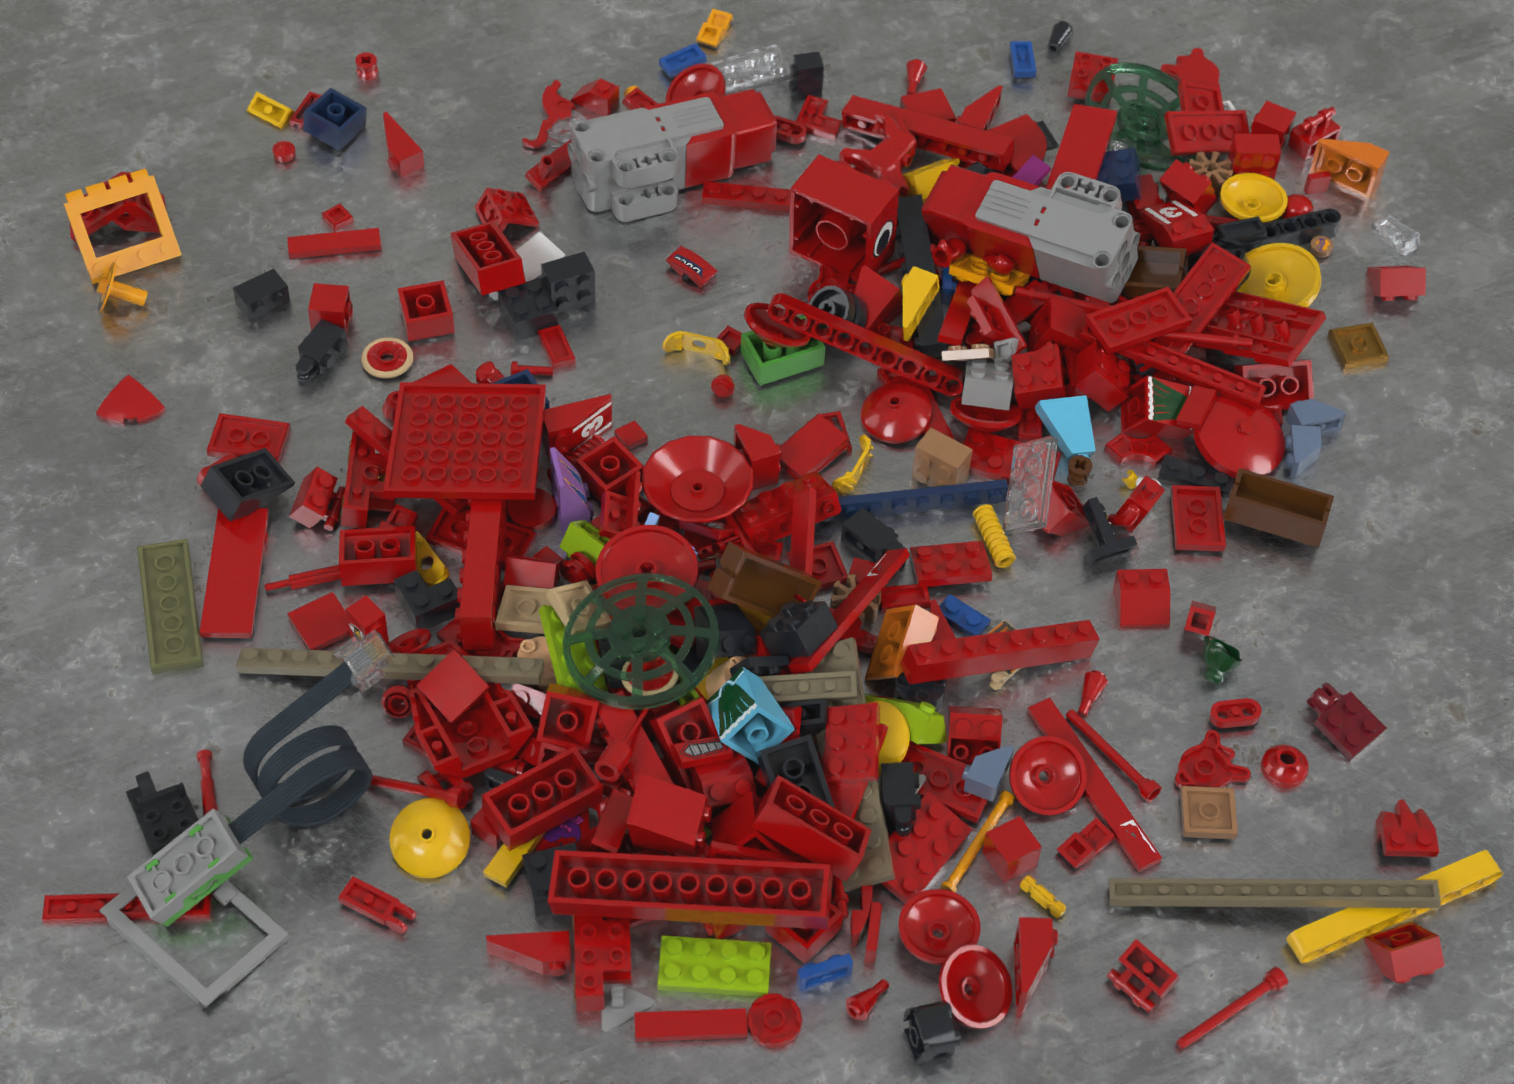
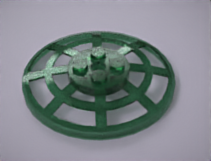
(1139, 109)
(641, 649)

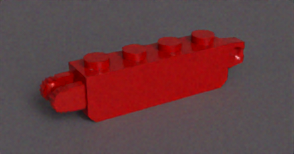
(1019, 308)

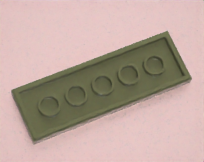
(170, 606)

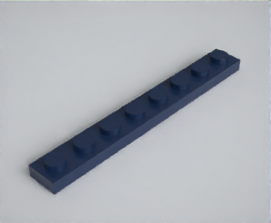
(924, 499)

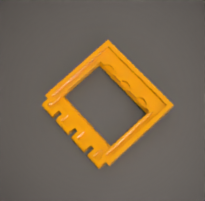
(132, 257)

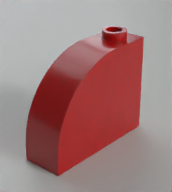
(1028, 141)

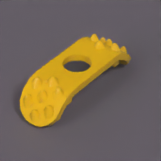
(684, 340)
(847, 482)
(438, 571)

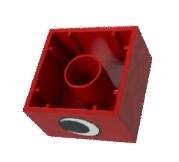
(842, 217)

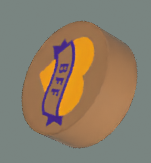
(1321, 246)

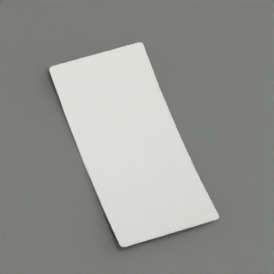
(533, 254)

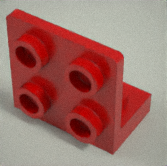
(505, 208)

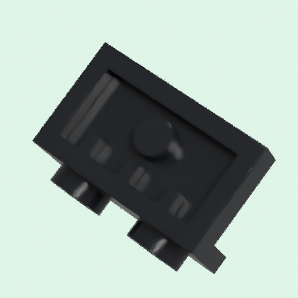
(763, 665)

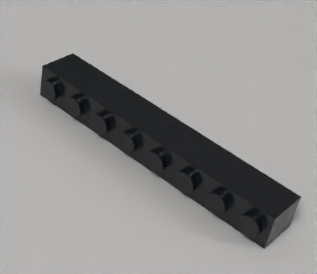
(916, 252)

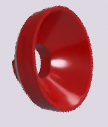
(1283, 774)

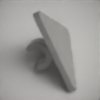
(620, 1005)

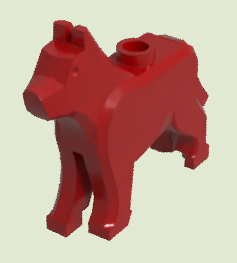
(889, 155)

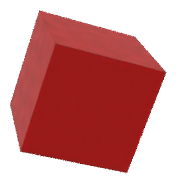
(1274, 120)
(330, 304)
(1011, 849)

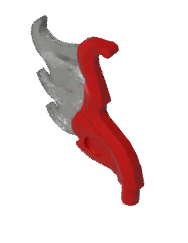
(560, 114)

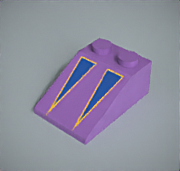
(568, 491)

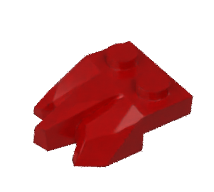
(1407, 832)

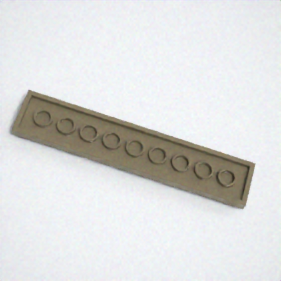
(877, 859)

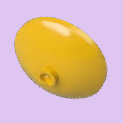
(1252, 196)
(897, 737)
(439, 853)

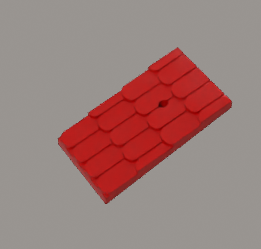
(1275, 326)

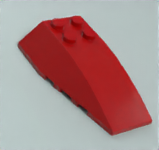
(480, 738)

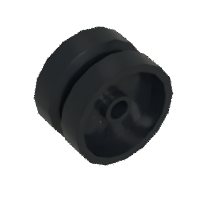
(841, 304)

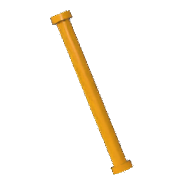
(1005, 799)

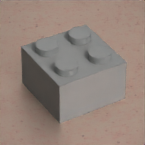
(988, 384)

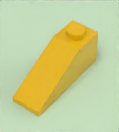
(923, 179)
(918, 293)

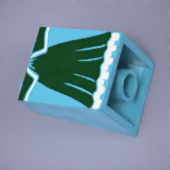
(748, 715)

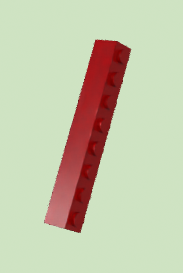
(934, 133)
(999, 651)

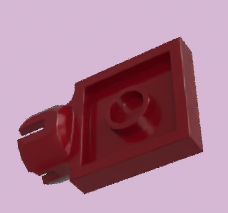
(1344, 720)

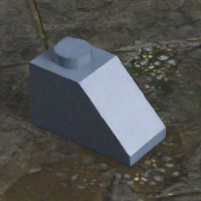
(1315, 413)
(987, 772)

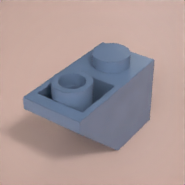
(1303, 447)

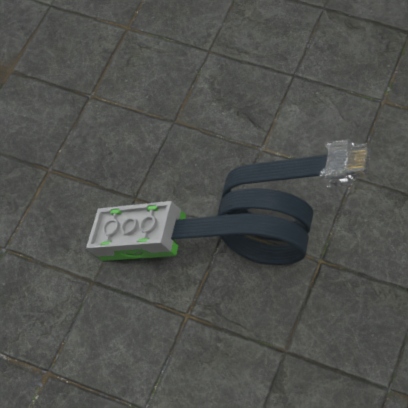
(212, 846)

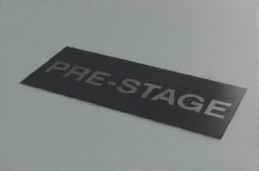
(1051, 142)

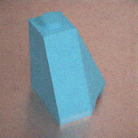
(1070, 423)

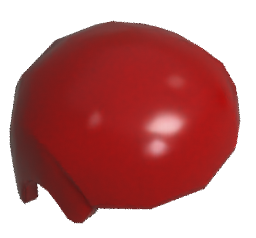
(1297, 205)

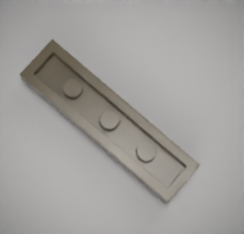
(812, 686)

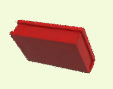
(812, 447)

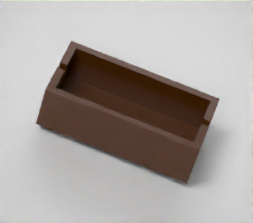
(1156, 270)
(1278, 507)
(760, 581)

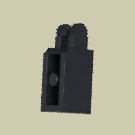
(320, 350)
(869, 535)
(899, 795)

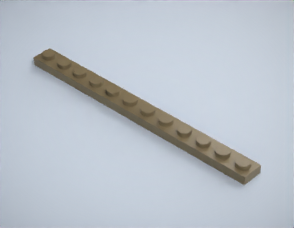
(405, 666)
(1274, 893)

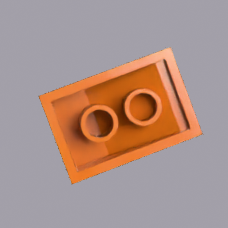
(1351, 164)
(898, 630)

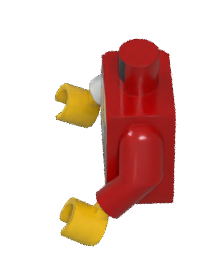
(1138, 503)

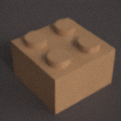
(941, 460)

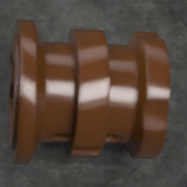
(1079, 471)

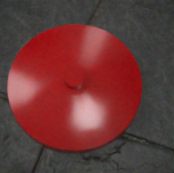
(1240, 438)
(651, 551)

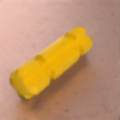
(1043, 896)

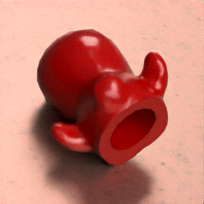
(948, 251)

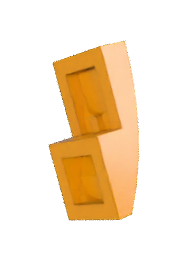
(715, 28)

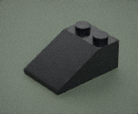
(246, 483)
(797, 763)

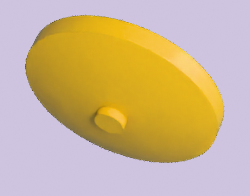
(1283, 274)

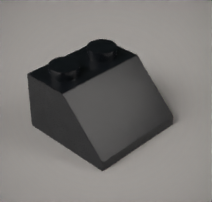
(735, 631)

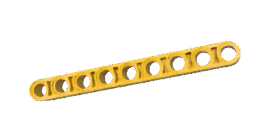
(1356, 923)

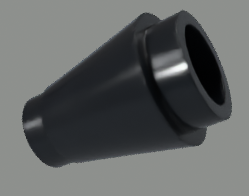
(1060, 35)

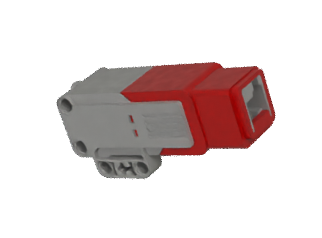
(649, 153)
(1049, 234)

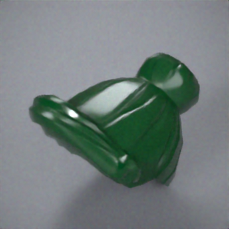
(1219, 659)

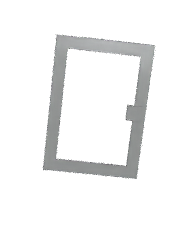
(172, 969)

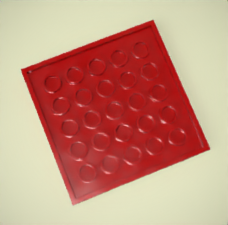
(466, 441)

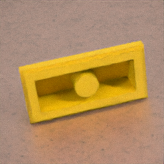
(270, 110)

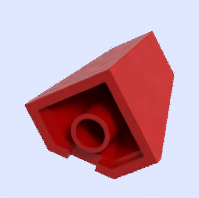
(881, 298)

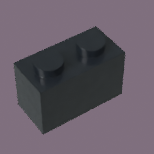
(806, 75)
(261, 294)

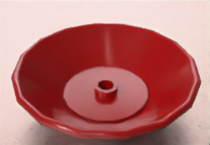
(697, 479)

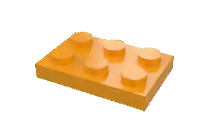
(975, 270)

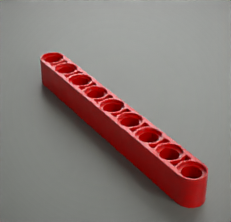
(872, 354)

